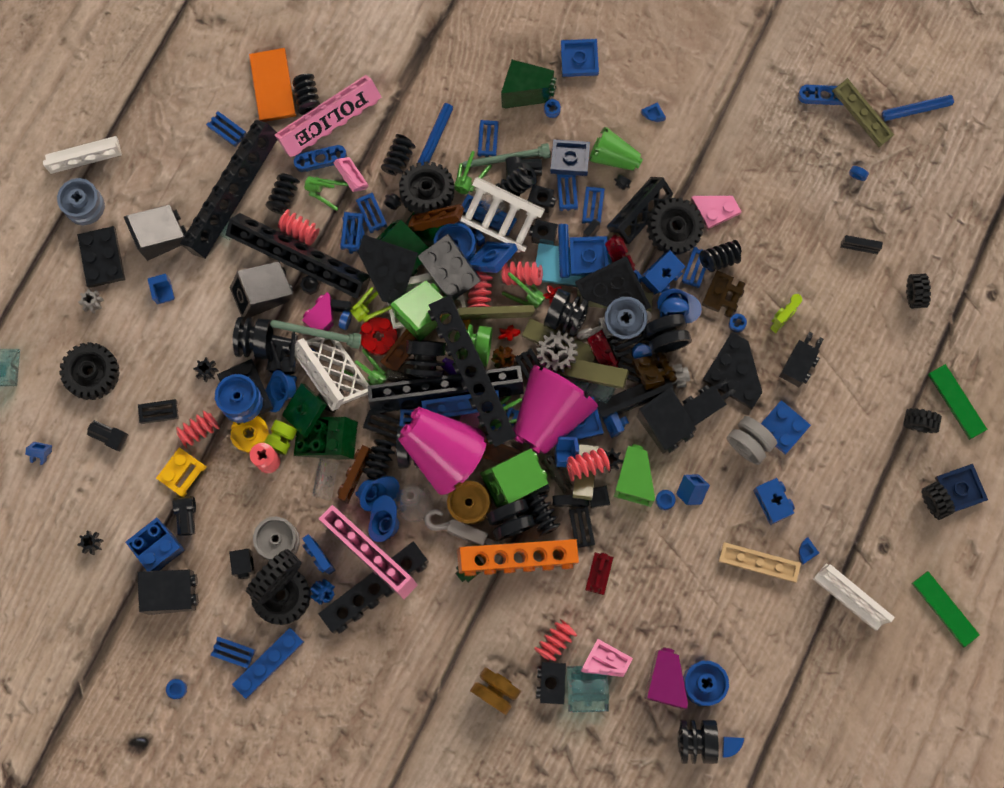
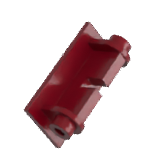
(618, 249)
(602, 349)
(599, 573)

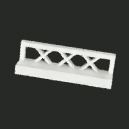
(82, 155)

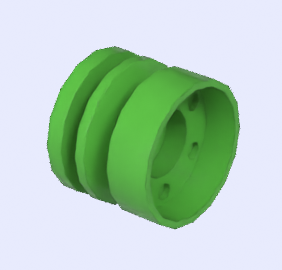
(481, 341)

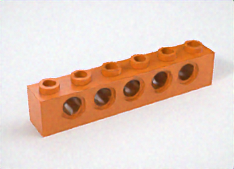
(567, 549)

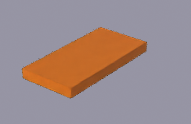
(272, 85)

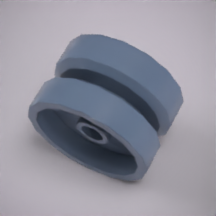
(80, 201)
(630, 307)

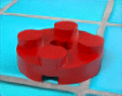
(370, 329)

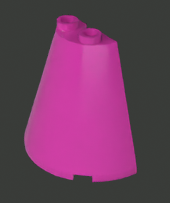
(550, 410)
(442, 448)

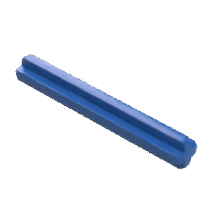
(918, 107)
(436, 133)

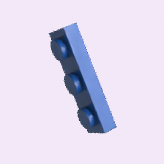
(480, 214)

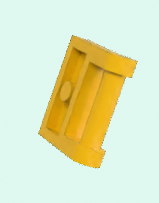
(176, 469)

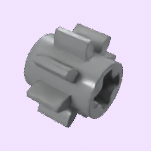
(86, 299)
(682, 376)

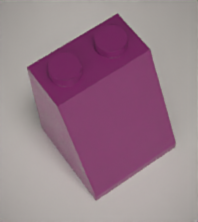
(666, 680)

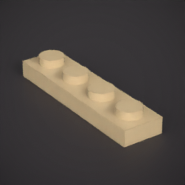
(759, 562)

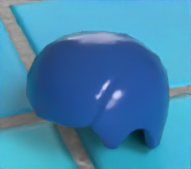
(674, 306)

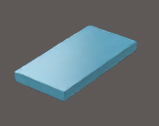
(549, 259)

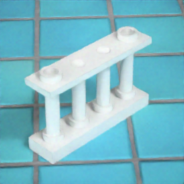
(515, 204)

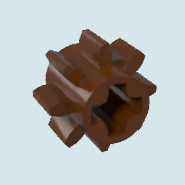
(503, 357)

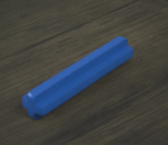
(564, 262)

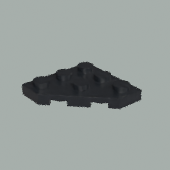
(387, 267)
(612, 283)
(738, 366)

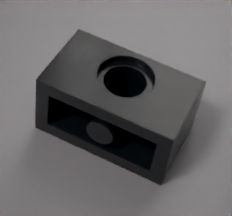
(556, 671)

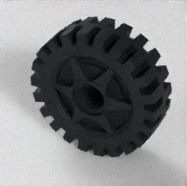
(415, 181)
(688, 224)
(79, 361)
(273, 576)
(291, 607)

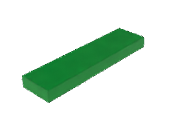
(957, 401)
(945, 609)

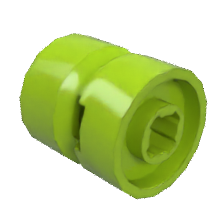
(280, 436)

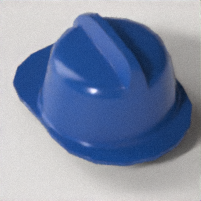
(694, 304)
(280, 388)
(372, 489)
(383, 519)

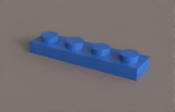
(455, 405)
(268, 663)

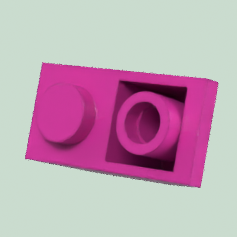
(321, 314)

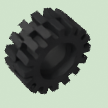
(918, 291)
(922, 420)
(938, 500)

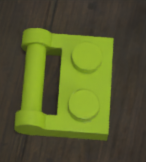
(784, 315)

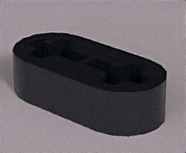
(568, 501)

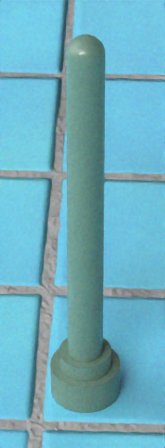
(542, 151)
(352, 340)

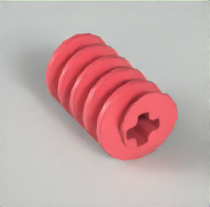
(297, 228)
(526, 274)
(479, 291)
(197, 428)
(259, 452)
(587, 463)
(555, 641)

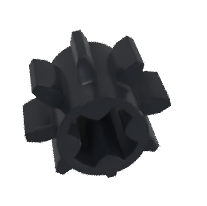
(202, 366)
(616, 459)
(86, 546)

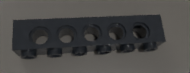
(330, 613)

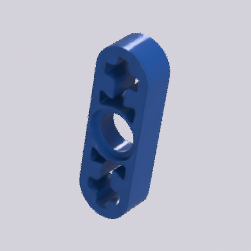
(818, 100)
(306, 156)

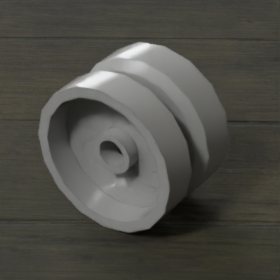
(752, 440)
(266, 534)

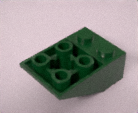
(328, 439)

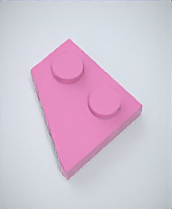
(716, 209)
(606, 661)

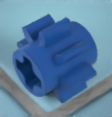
(322, 591)

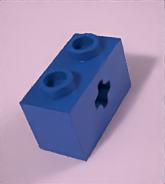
(653, 276)
(774, 511)

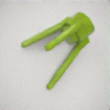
(360, 310)

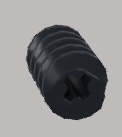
(305, 93)
(397, 155)
(519, 180)
(281, 192)
(721, 256)
(379, 459)
(542, 513)

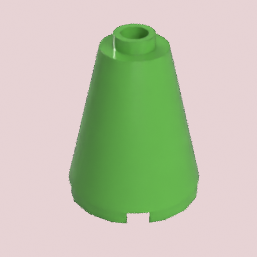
(614, 152)

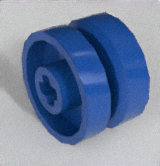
(461, 235)
(238, 398)
(717, 683)

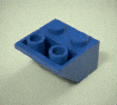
(155, 546)

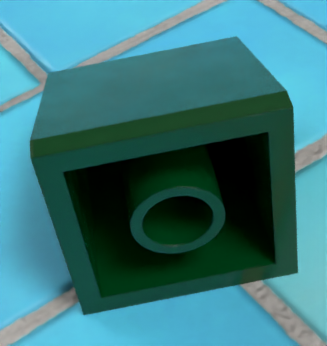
(527, 85)
(401, 235)

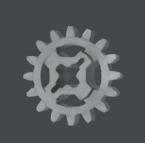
(550, 350)

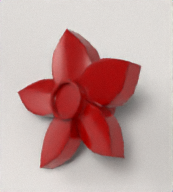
(551, 292)
(510, 332)

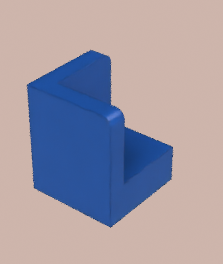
(161, 289)
(565, 448)
(692, 489)

